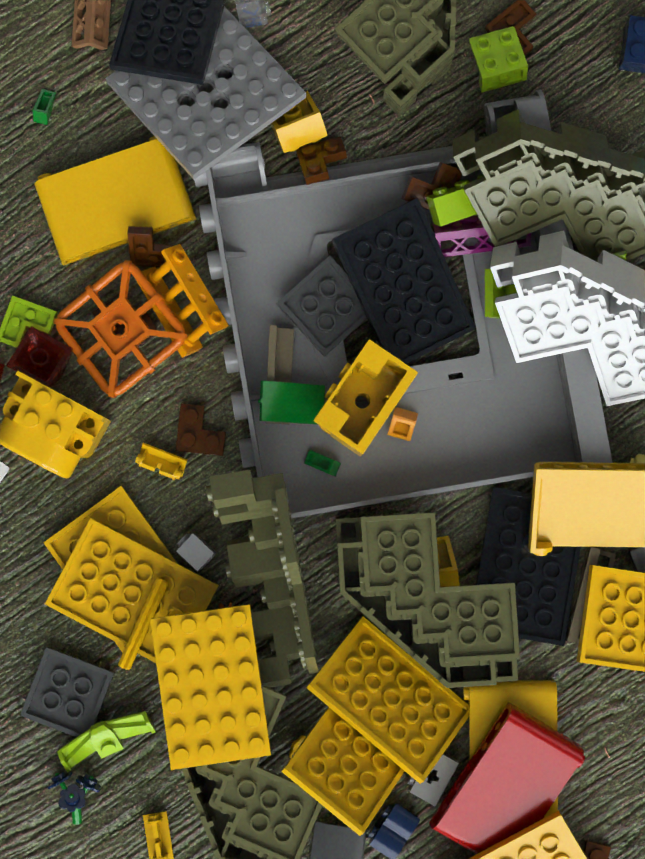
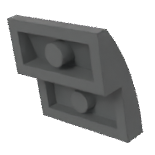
(336, 842)

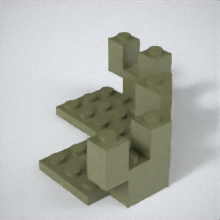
(406, 37)
(554, 176)
(271, 559)
(452, 631)
(251, 808)

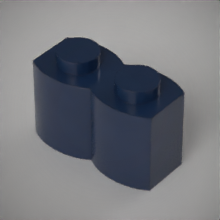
(394, 830)

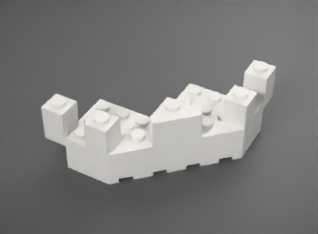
(574, 305)

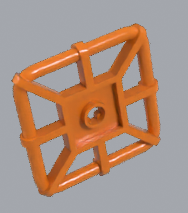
(135, 328)

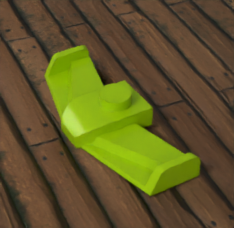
(104, 738)

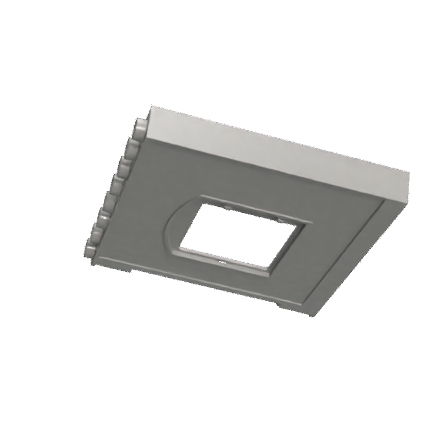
(466, 428)

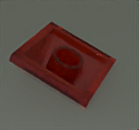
(40, 357)

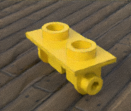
(168, 463)
(158, 836)

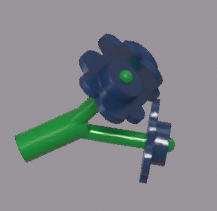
(73, 797)

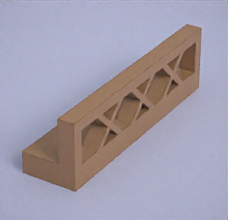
(94, 22)

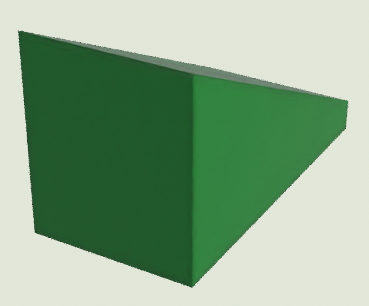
(43, 107)
(322, 463)

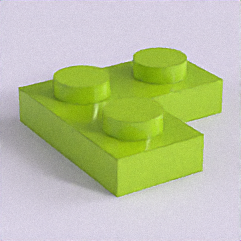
(22, 315)

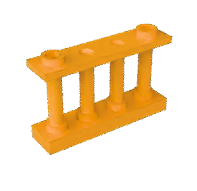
(196, 291)

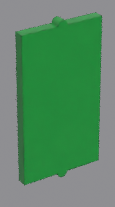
(290, 402)

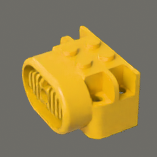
(377, 378)
(49, 427)

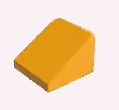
(402, 424)

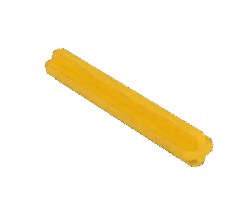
(142, 624)

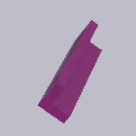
(462, 230)

